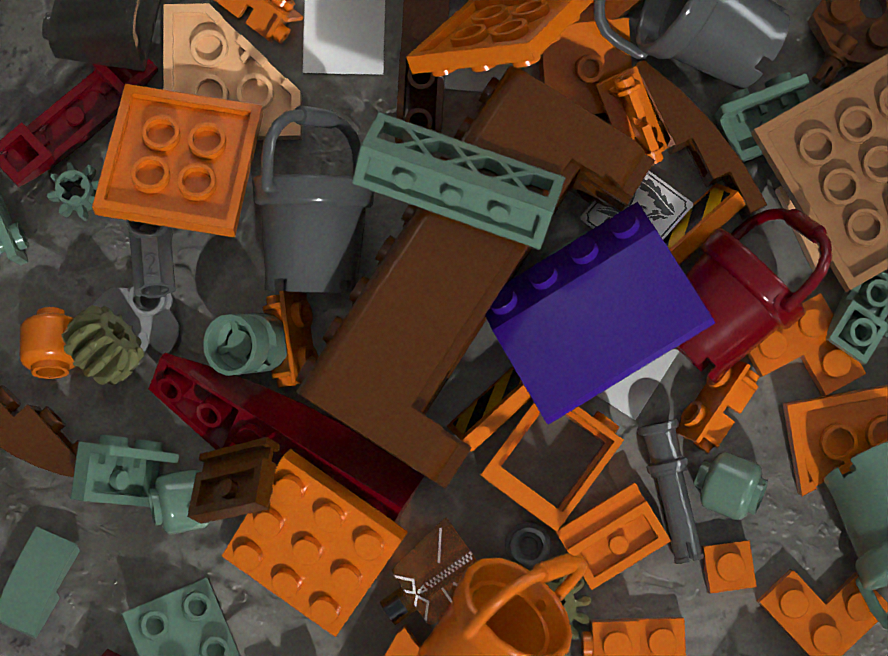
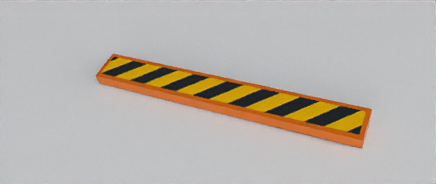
(509, 393)

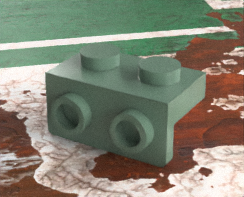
(747, 111)
(118, 473)

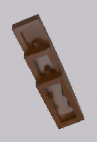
(689, 128)

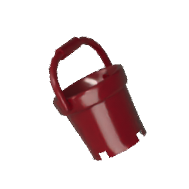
(745, 293)

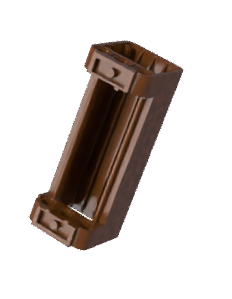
(443, 276)

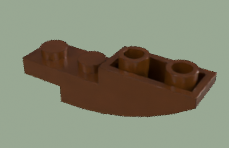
(421, 94)
(35, 436)

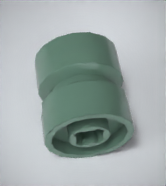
(245, 343)

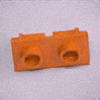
(267, 17)
(631, 111)
(297, 317)
(704, 418)

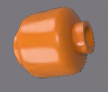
(43, 344)

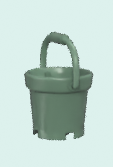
(864, 512)

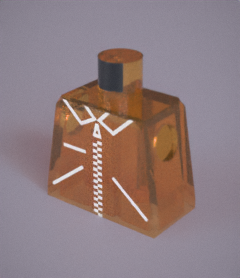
(429, 575)

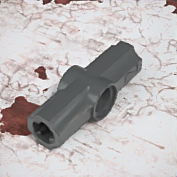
(152, 260)

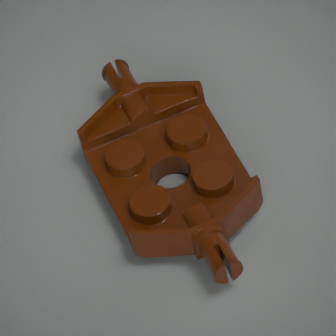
(847, 36)

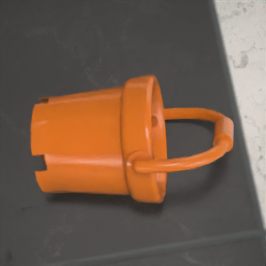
(507, 610)

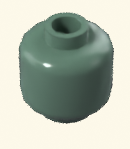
(731, 485)
(171, 502)

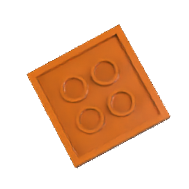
(495, 34)
(178, 160)
(314, 544)

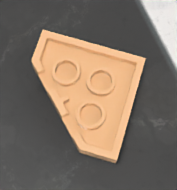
(215, 61)

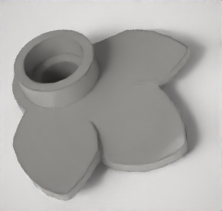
(152, 325)

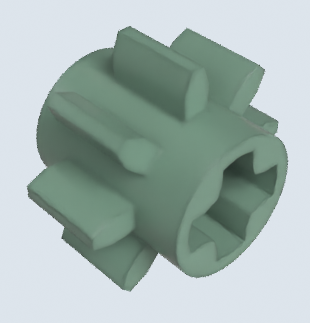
(66, 182)

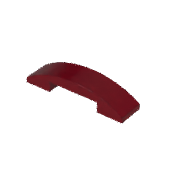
(68, 122)

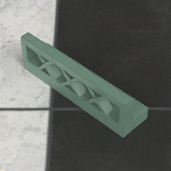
(455, 185)

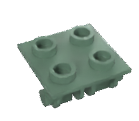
(181, 624)

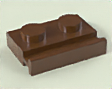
(234, 481)

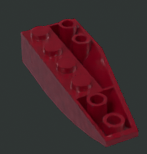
(238, 411)

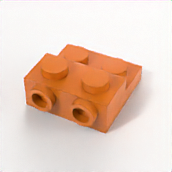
(635, 637)

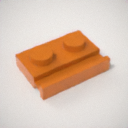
(613, 535)

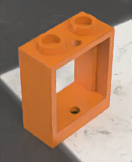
(598, 426)

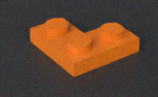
(806, 339)
(816, 625)

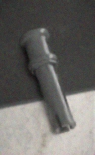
(668, 468)

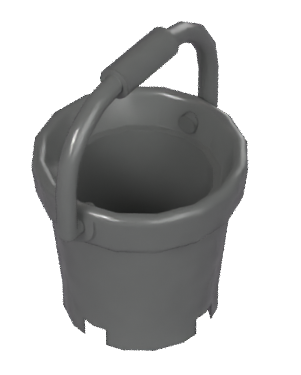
(708, 35)
(311, 219)

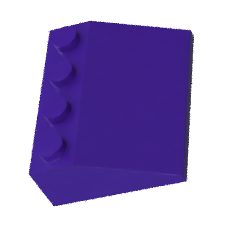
(595, 313)

